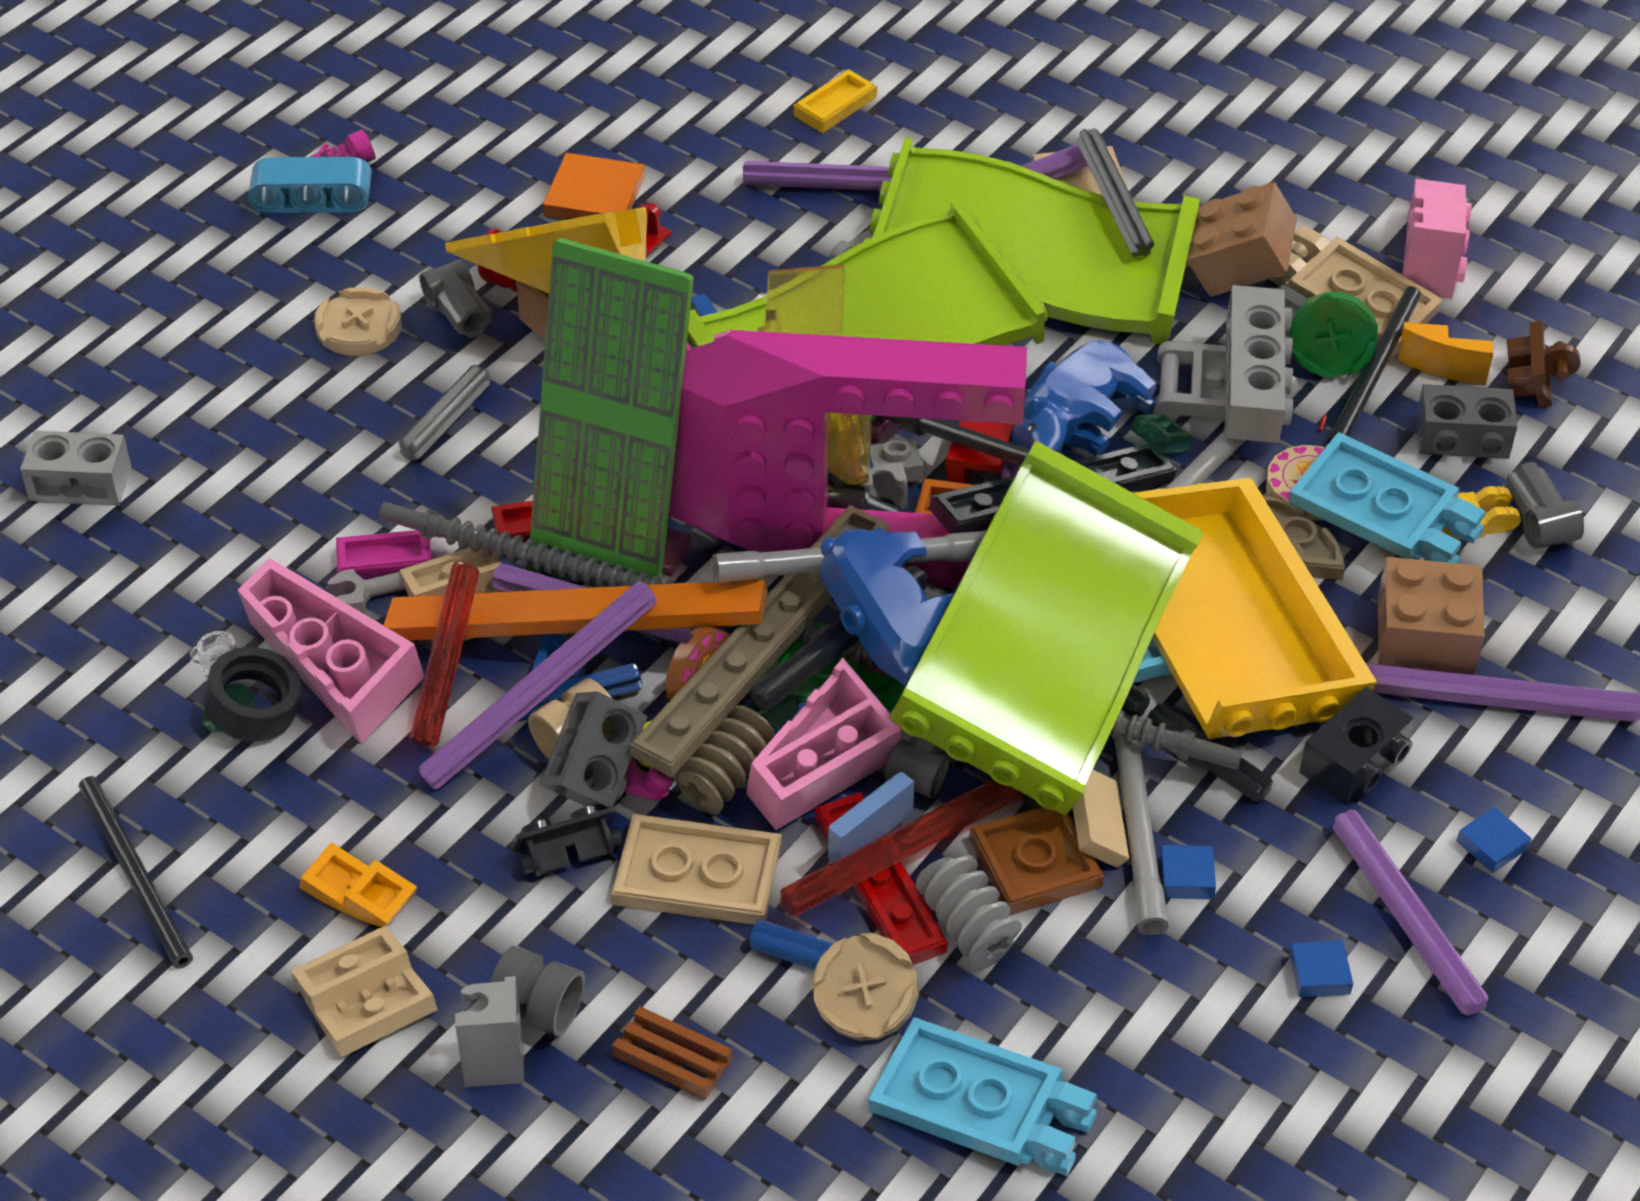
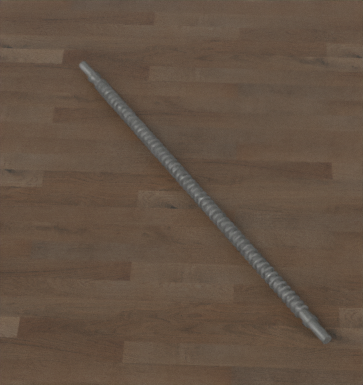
(433, 525)

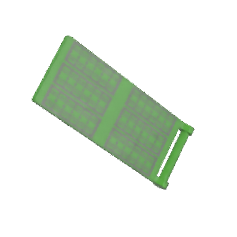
(609, 406)

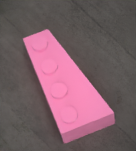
(338, 651)

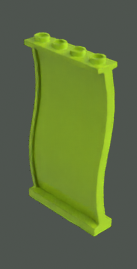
(1052, 235)
(919, 284)
(1047, 629)

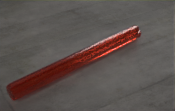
(895, 846)

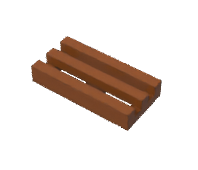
(676, 1045)

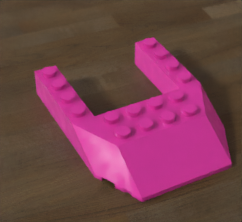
(758, 426)

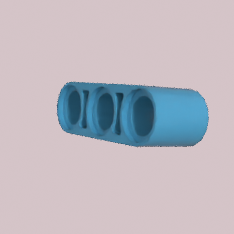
(309, 184)

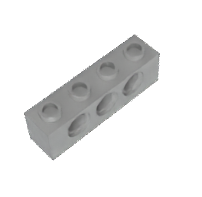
(1256, 364)

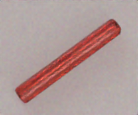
(444, 654)

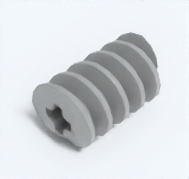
(969, 909)

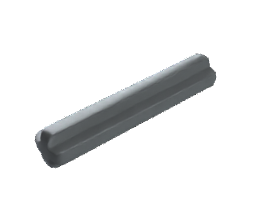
(444, 412)

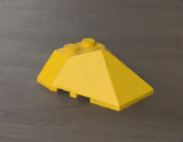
(527, 251)

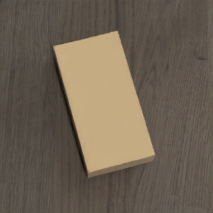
(1101, 821)

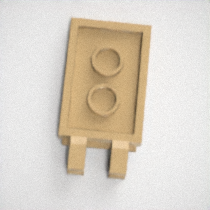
(1340, 267)

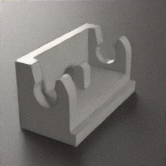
(493, 1037)

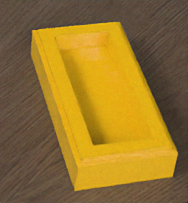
(835, 101)

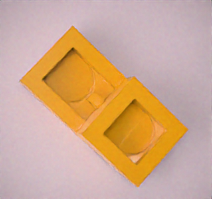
(1433, 352)
(358, 890)

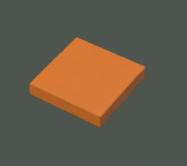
(592, 186)

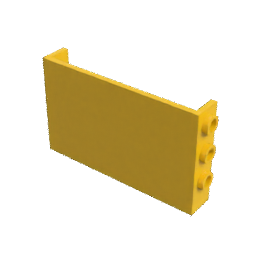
(1249, 621)

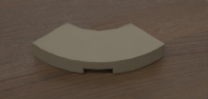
(1313, 544)

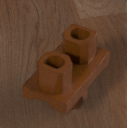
(1535, 363)

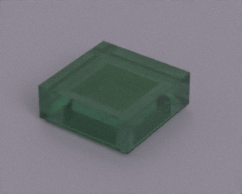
(1161, 433)

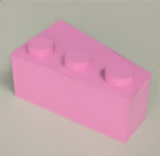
(1437, 236)
(823, 750)

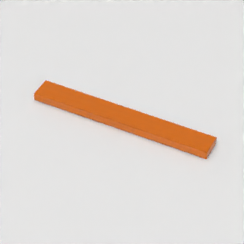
(571, 609)

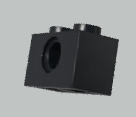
(1357, 746)

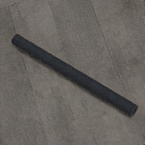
(1377, 363)
(135, 872)

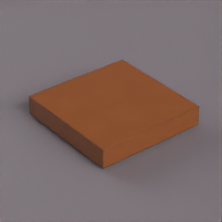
(1034, 859)

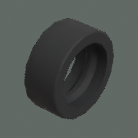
(255, 665)

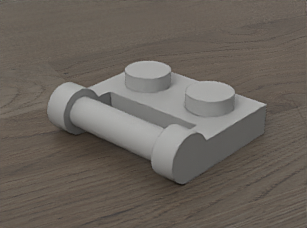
(1207, 380)

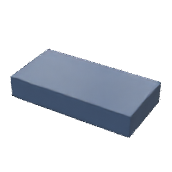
(872, 817)

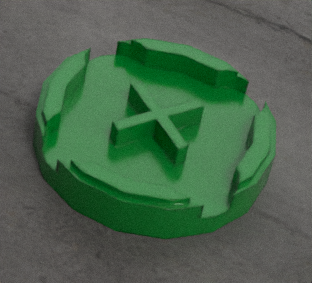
(1333, 334)

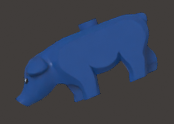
(1083, 393)
(882, 598)

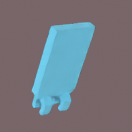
(1387, 502)
(982, 1097)

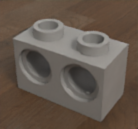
(76, 468)

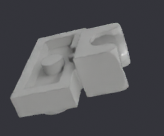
(893, 467)

